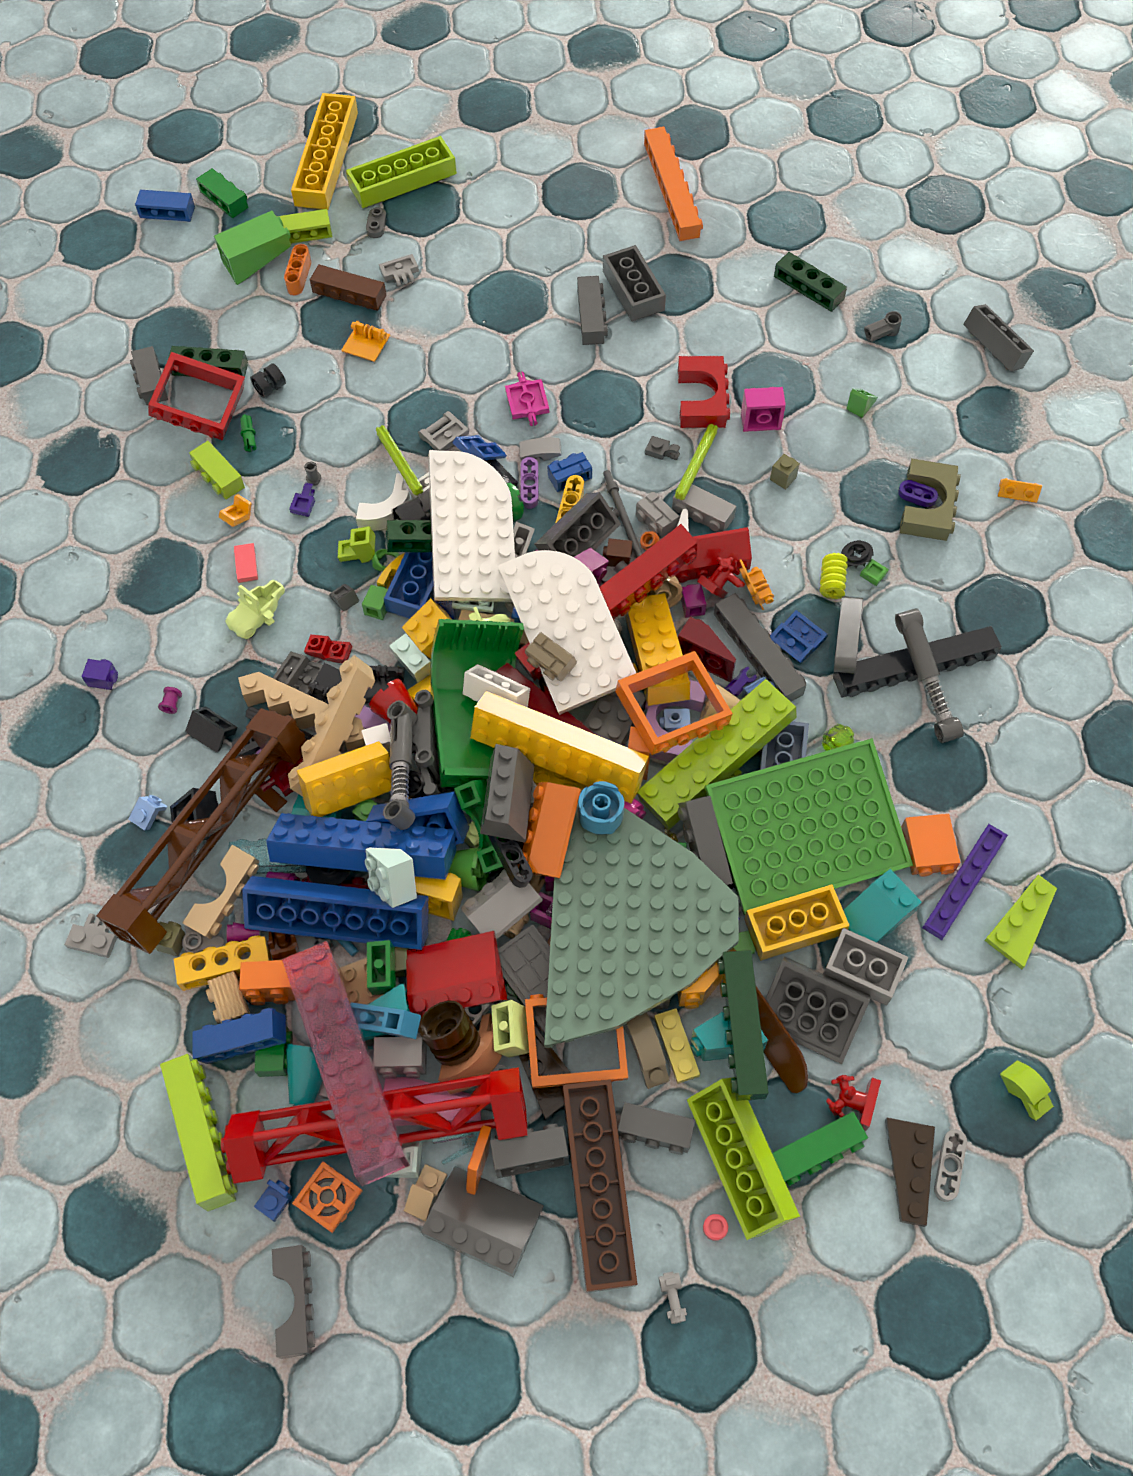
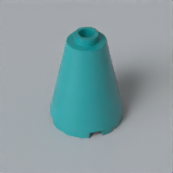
(303, 1075)

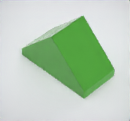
(860, 402)

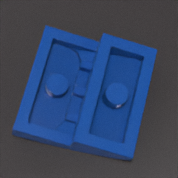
(478, 447)
(798, 636)

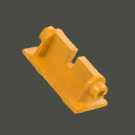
(1019, 490)

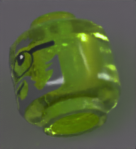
(837, 737)

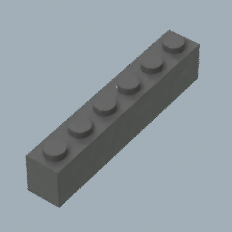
(759, 647)

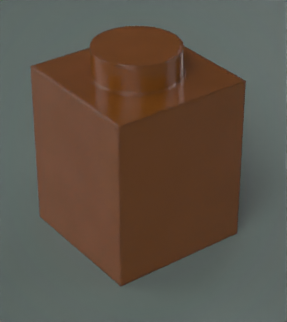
(617, 551)

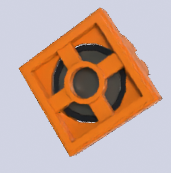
(329, 1198)

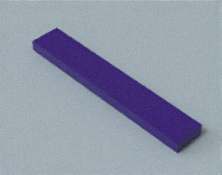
(964, 882)

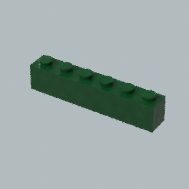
(743, 1025)

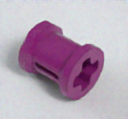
(170, 700)

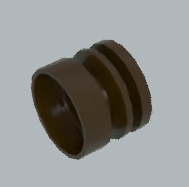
(449, 1033)

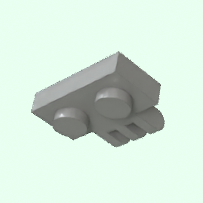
(399, 269)
(91, 938)

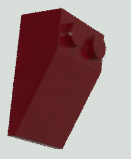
(711, 651)

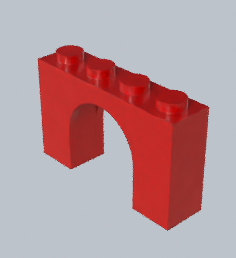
(711, 372)

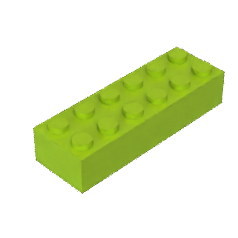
(401, 172)
(198, 1132)
(742, 1160)

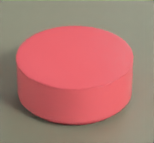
(715, 1227)

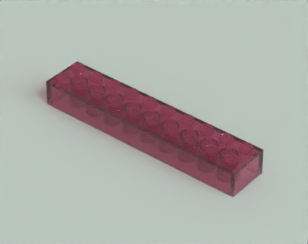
(345, 1065)

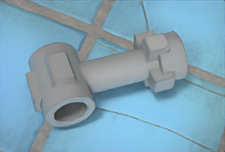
(670, 1283)

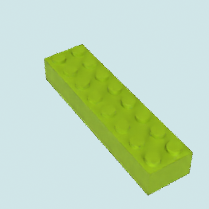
(719, 754)

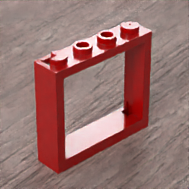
(203, 372)

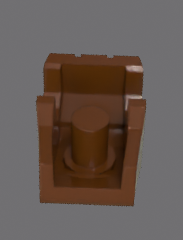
(282, 945)

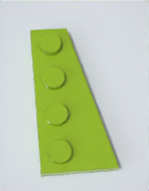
(1021, 924)

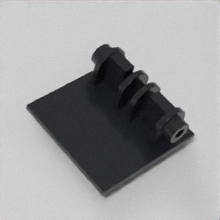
(382, 676)
(325, 680)

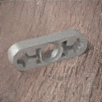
(941, 1181)

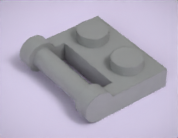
(445, 436)

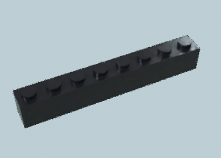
(898, 666)

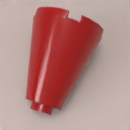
(383, 699)

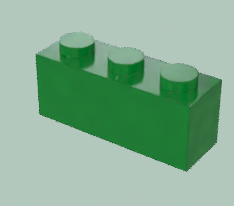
(222, 193)

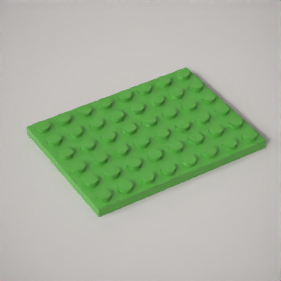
(808, 825)

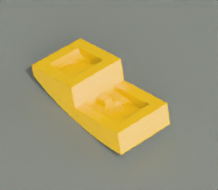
(389, 572)

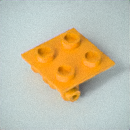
(365, 341)
(757, 585)

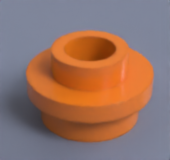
(646, 537)

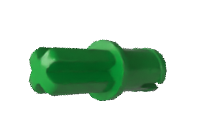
(248, 433)

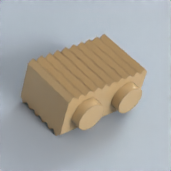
(227, 997)

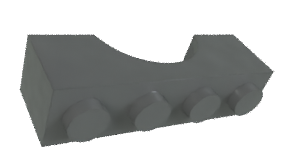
(295, 1336)

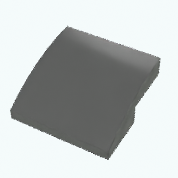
(297, 671)

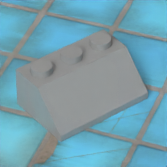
(500, 905)

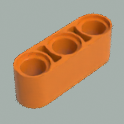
(297, 269)

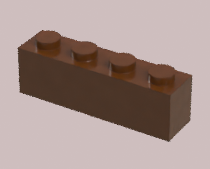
(348, 287)

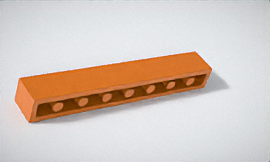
(672, 184)

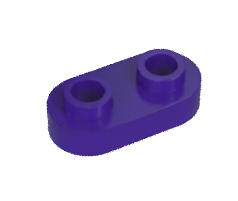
(918, 493)

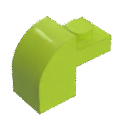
(359, 546)
(1029, 1087)

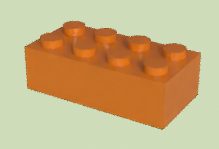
(265, 982)

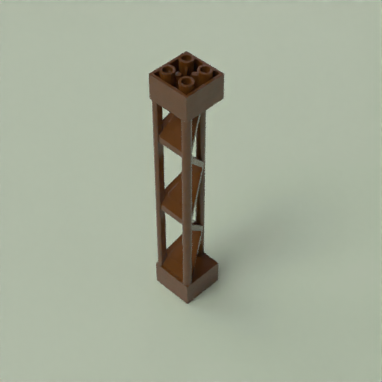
(127, 910)

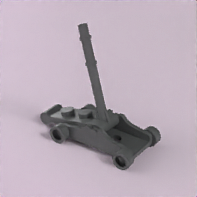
(425, 744)

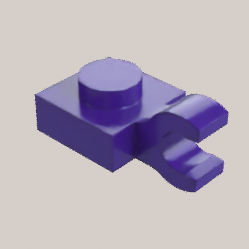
(304, 502)
(736, 685)

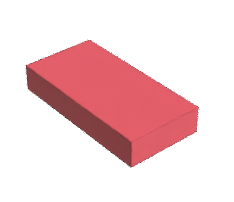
(245, 562)

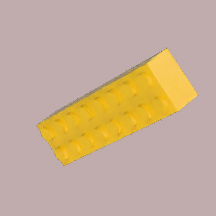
(324, 151)
(558, 745)

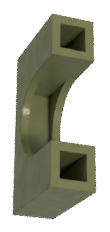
(932, 522)

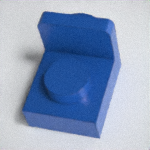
(274, 1199)

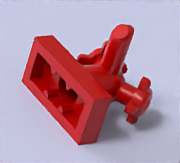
(722, 574)
(855, 1099)

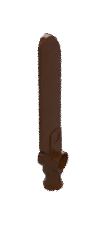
(781, 1048)

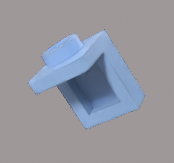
(146, 811)

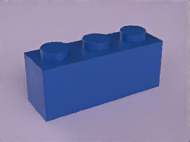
(165, 205)

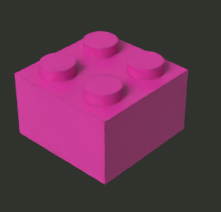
(763, 409)

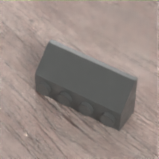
(581, 527)
(507, 794)

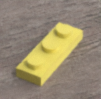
(677, 1046)

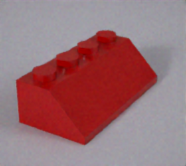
(711, 546)

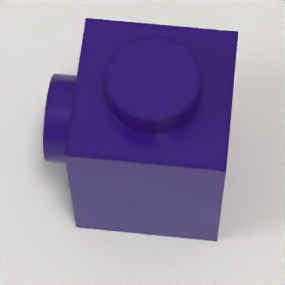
(100, 674)

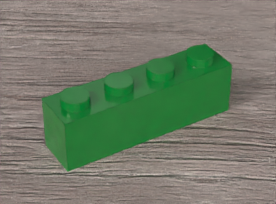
(820, 1147)

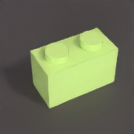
(510, 1029)

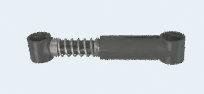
(911, 627)
(402, 721)

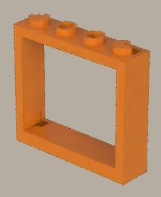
(661, 673)
(561, 1079)

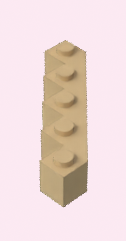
(286, 700)
(335, 724)

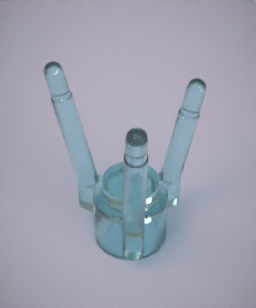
(467, 1139)

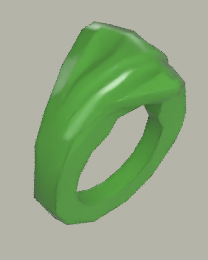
(378, 555)

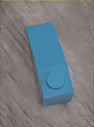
(387, 1020)

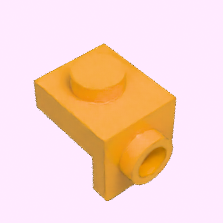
(236, 513)

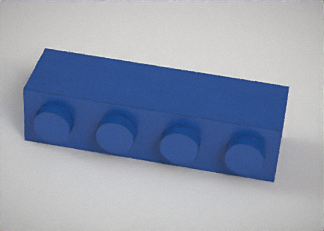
(239, 1036)

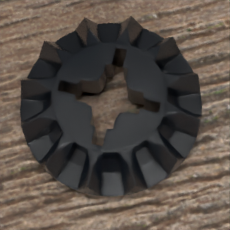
(859, 547)

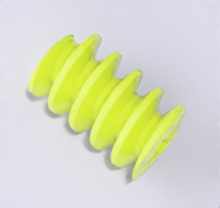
(833, 576)

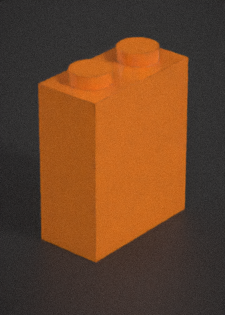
(931, 844)

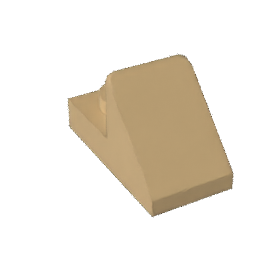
(425, 1192)

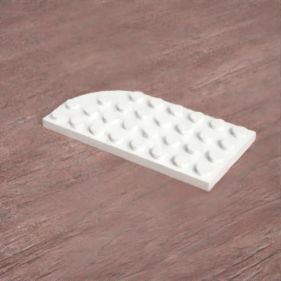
(469, 528)
(565, 603)

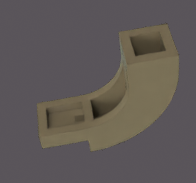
(647, 1050)

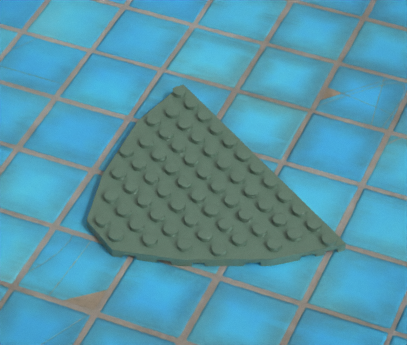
(630, 927)

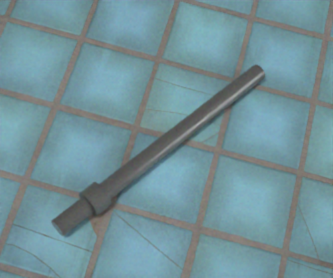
(612, 488)

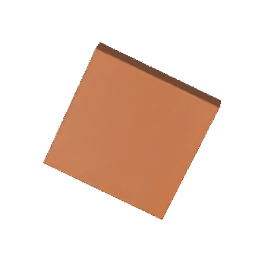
(478, 1159)

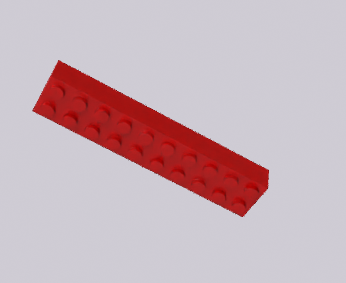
(638, 579)

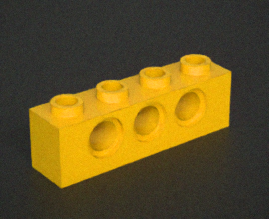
(186, 964)

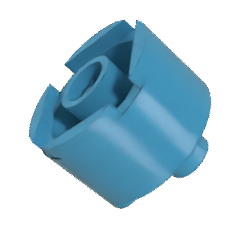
(601, 808)

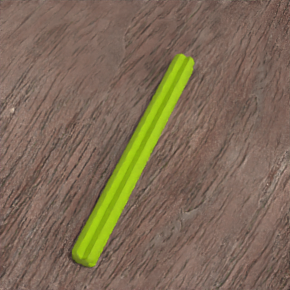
(399, 460)
(696, 462)

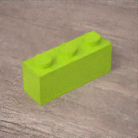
(307, 225)
(216, 470)

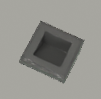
(344, 597)

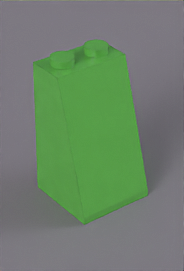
(252, 245)

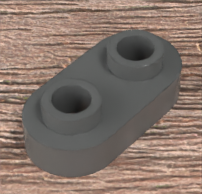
(376, 222)

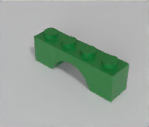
(472, 799)

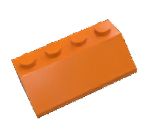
(550, 828)

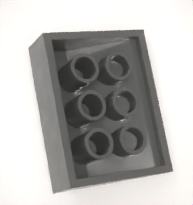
(816, 1008)
(483, 1226)

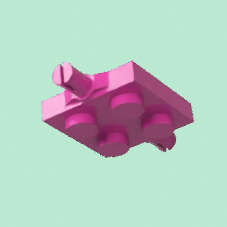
(527, 399)

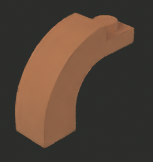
(480, 1063)

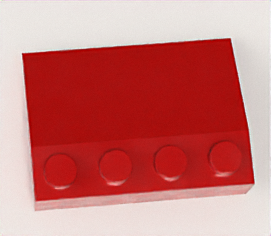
(457, 971)

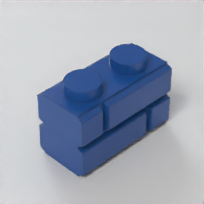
(561, 470)

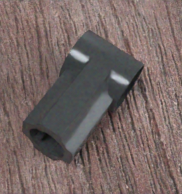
(888, 326)

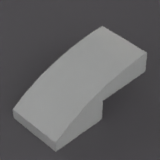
(540, 447)

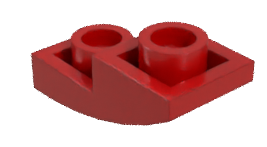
(326, 649)

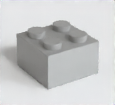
(400, 1057)

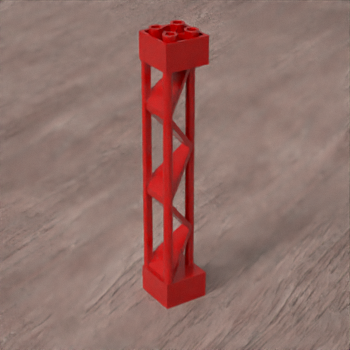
(248, 1145)

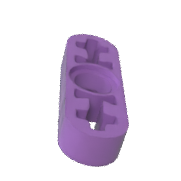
(529, 476)

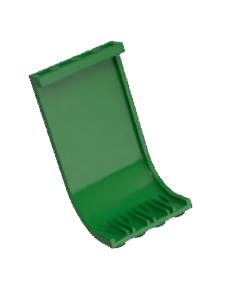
(456, 649)

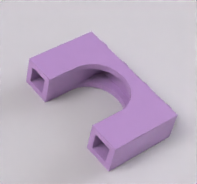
(696, 703)

